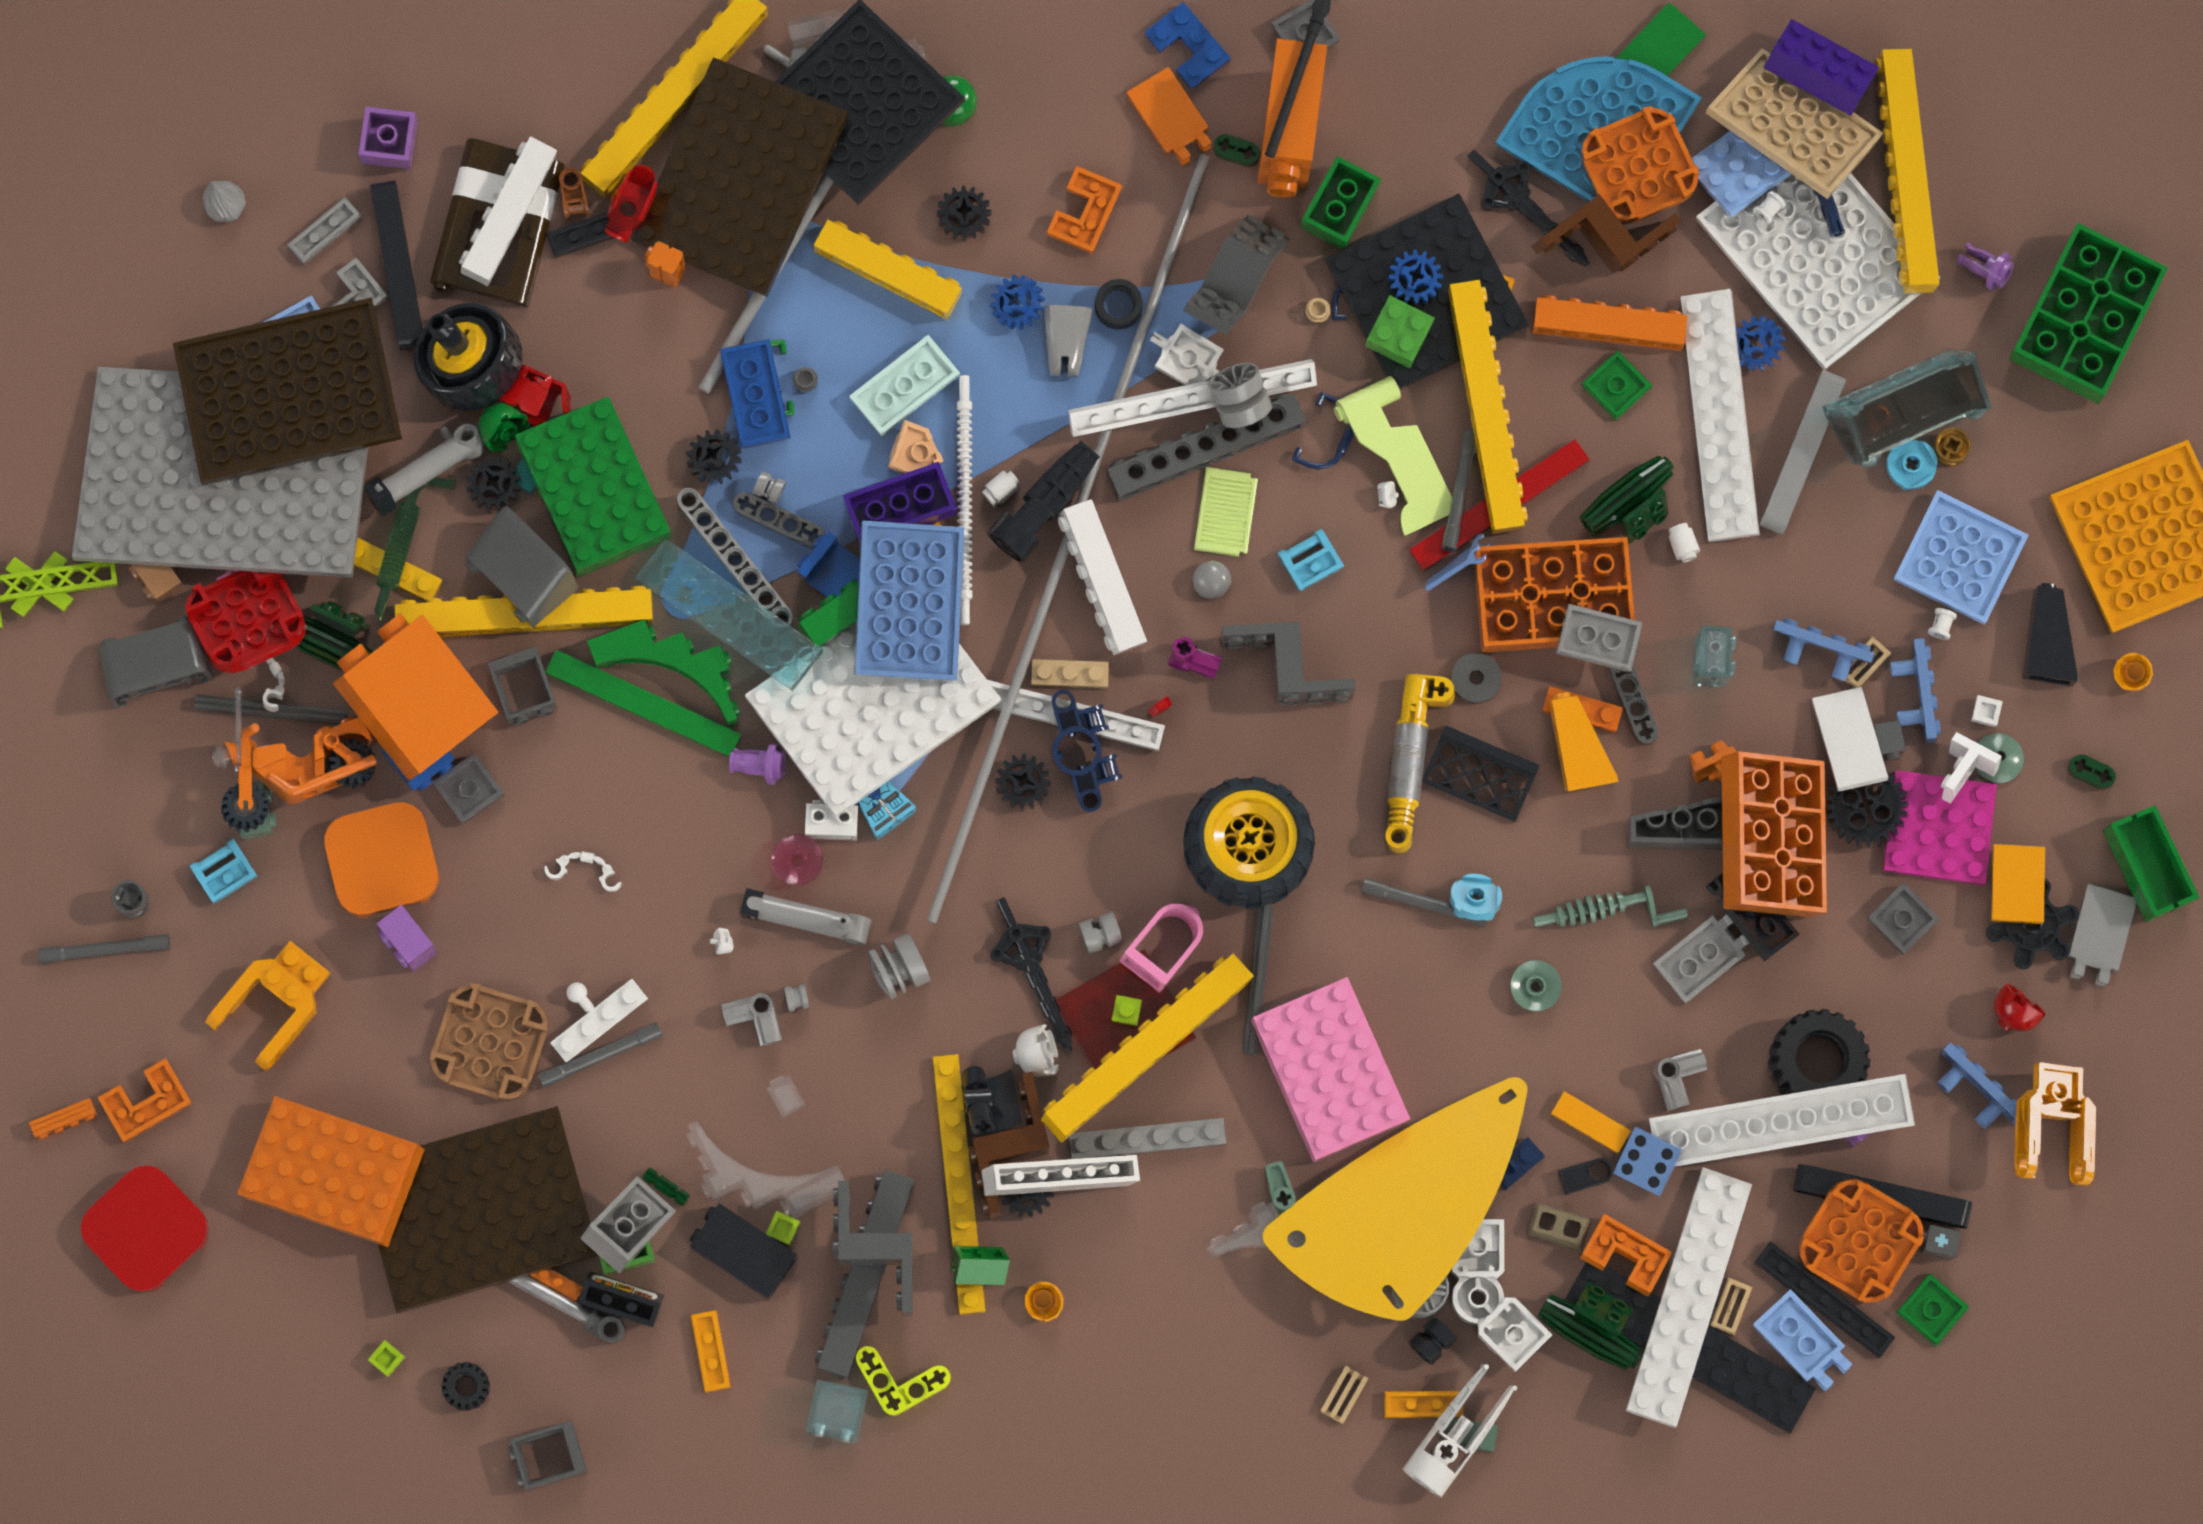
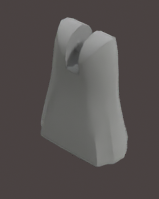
(1066, 336)

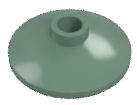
(2013, 757)
(1542, 974)

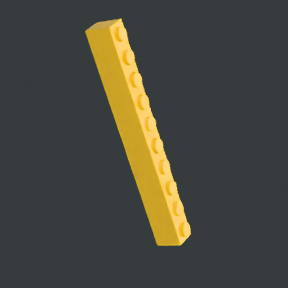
(671, 96)
(1907, 171)
(1486, 407)
(496, 615)
(1147, 1047)

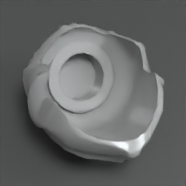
(223, 201)

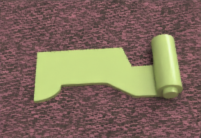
(1402, 450)

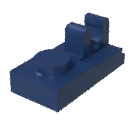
(1523, 1159)

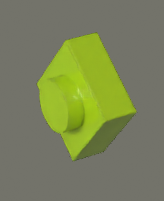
(1126, 1010)
(783, 1228)
(386, 1358)

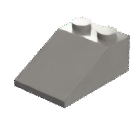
(627, 1224)

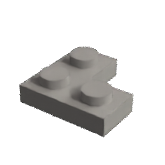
(360, 284)

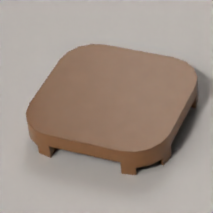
(489, 1042)

